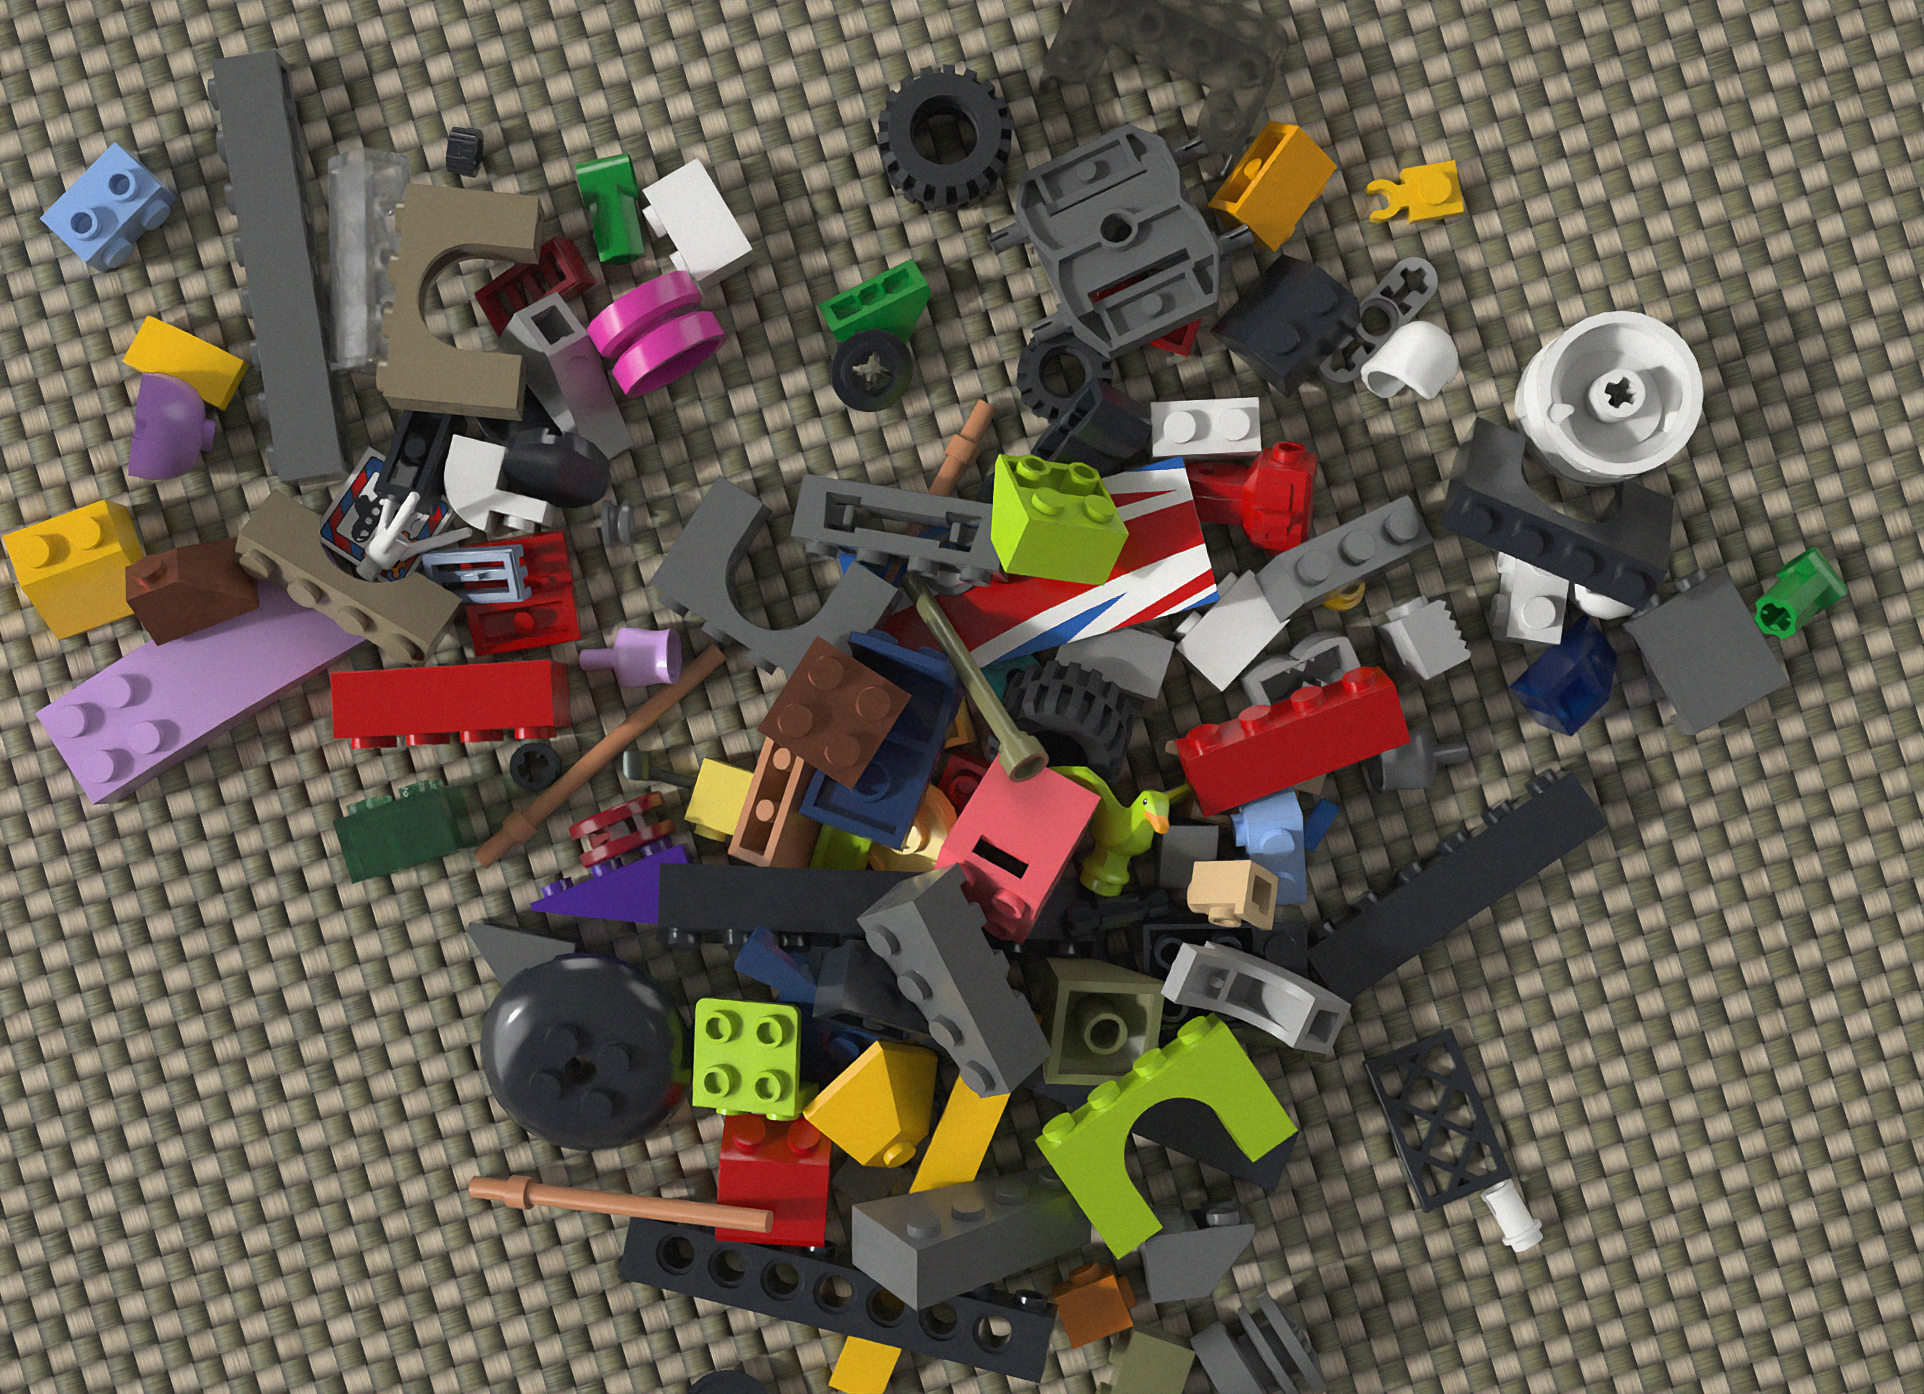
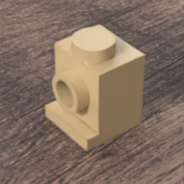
(1233, 893)

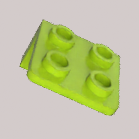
(749, 1058)

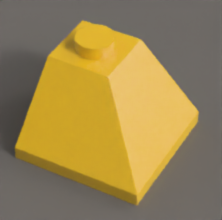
(879, 1104)

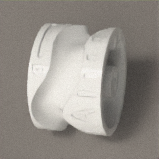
(1609, 399)

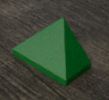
(885, 301)

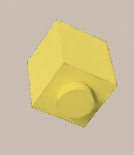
(718, 798)

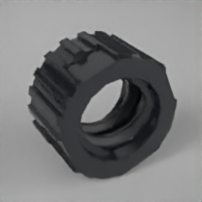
(465, 151)

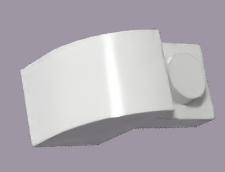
(478, 489)

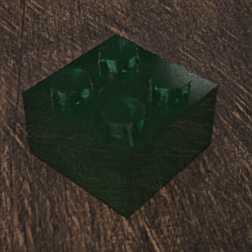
(404, 833)

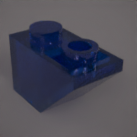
(1569, 679)

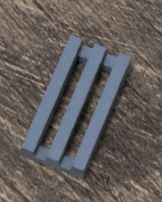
(511, 571)

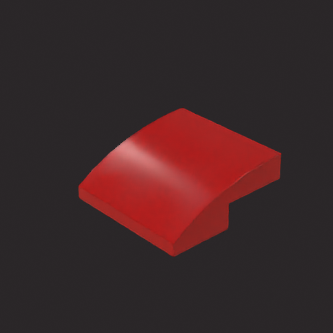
(541, 620)

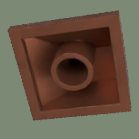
(189, 589)

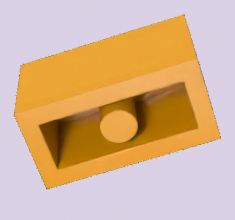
(1273, 184)

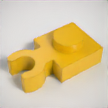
(1425, 193)

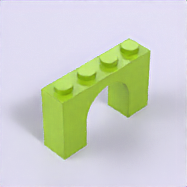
(1091, 1141)

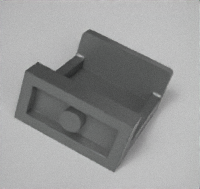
(1705, 650)

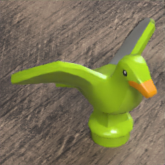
(1120, 829)

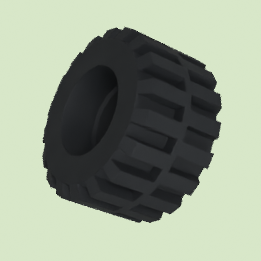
(944, 95)
(1075, 705)

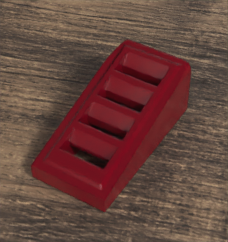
(555, 250)

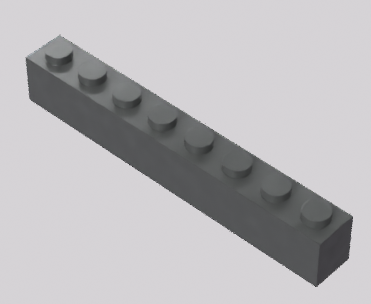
(281, 268)

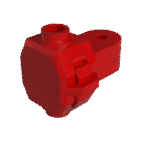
(1266, 499)

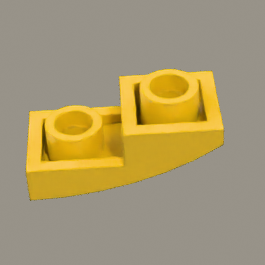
(181, 355)

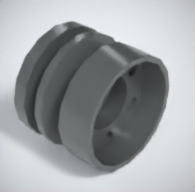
(1261, 1359)

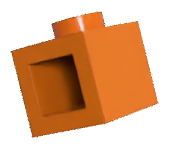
(1093, 1303)

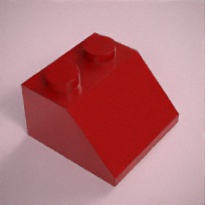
(777, 1170)

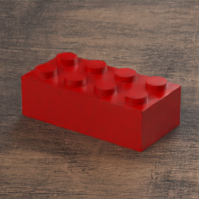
(448, 700)

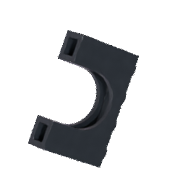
(1494, 506)

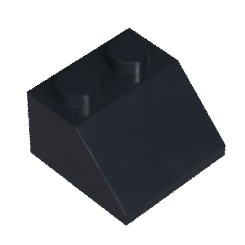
(1289, 322)

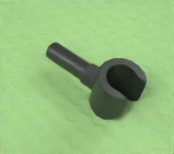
(637, 767)

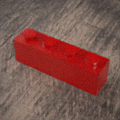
(1292, 740)

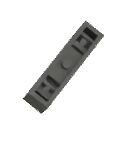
(820, 516)

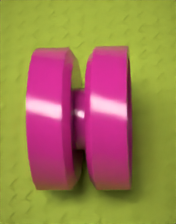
(656, 333)

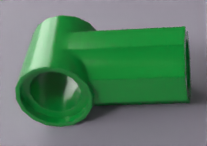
(611, 194)
(1803, 590)

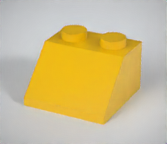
(77, 566)

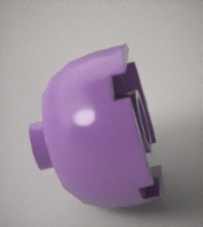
(168, 428)

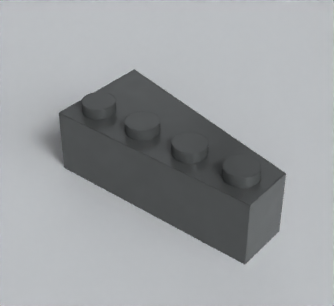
(957, 979)
(965, 1234)

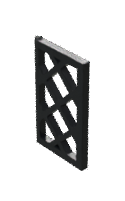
(1480, 1130)

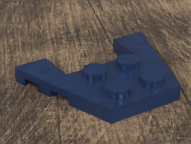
(825, 1046)

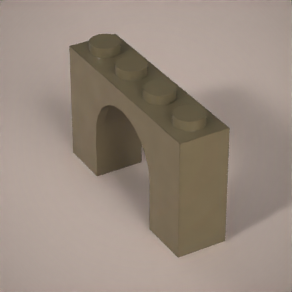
(438, 231)

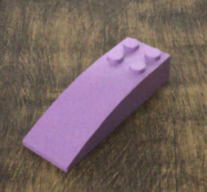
(189, 691)

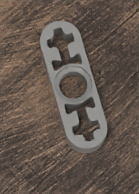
(1412, 303)

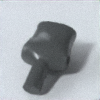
(1413, 764)

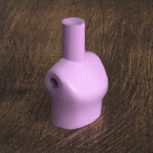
(639, 657)

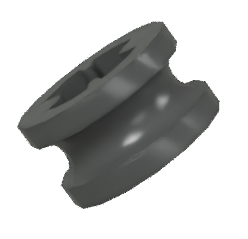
(618, 523)

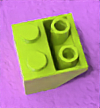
(1054, 520)

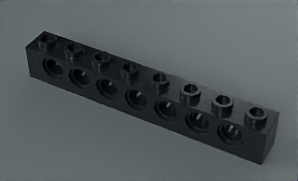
(1022, 1353)

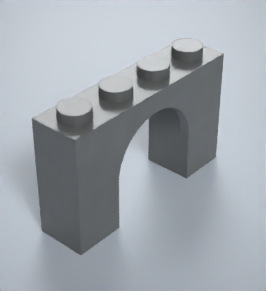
(702, 577)

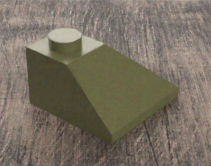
(1096, 1019)

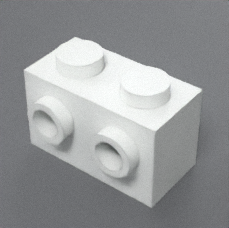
(1528, 604)

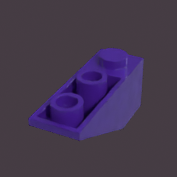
(616, 889)

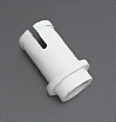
(1512, 1215)

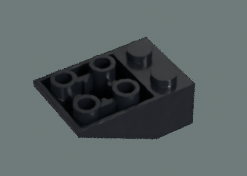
(1282, 946)

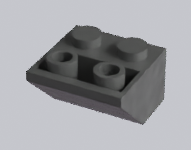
(1194, 1248)

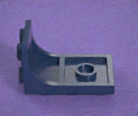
(898, 775)

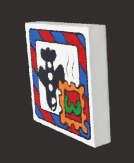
(356, 513)

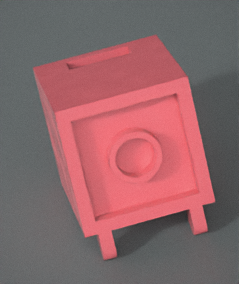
(1029, 820)

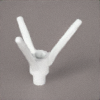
(391, 545)

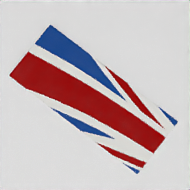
(1155, 575)

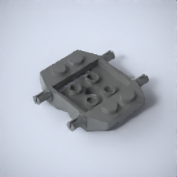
(1133, 181)

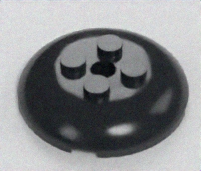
(595, 1011)

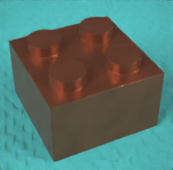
(834, 712)

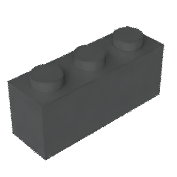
(1343, 558)

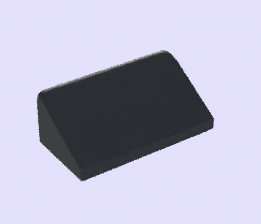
(419, 458)

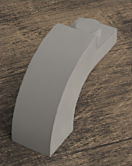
(1257, 993)

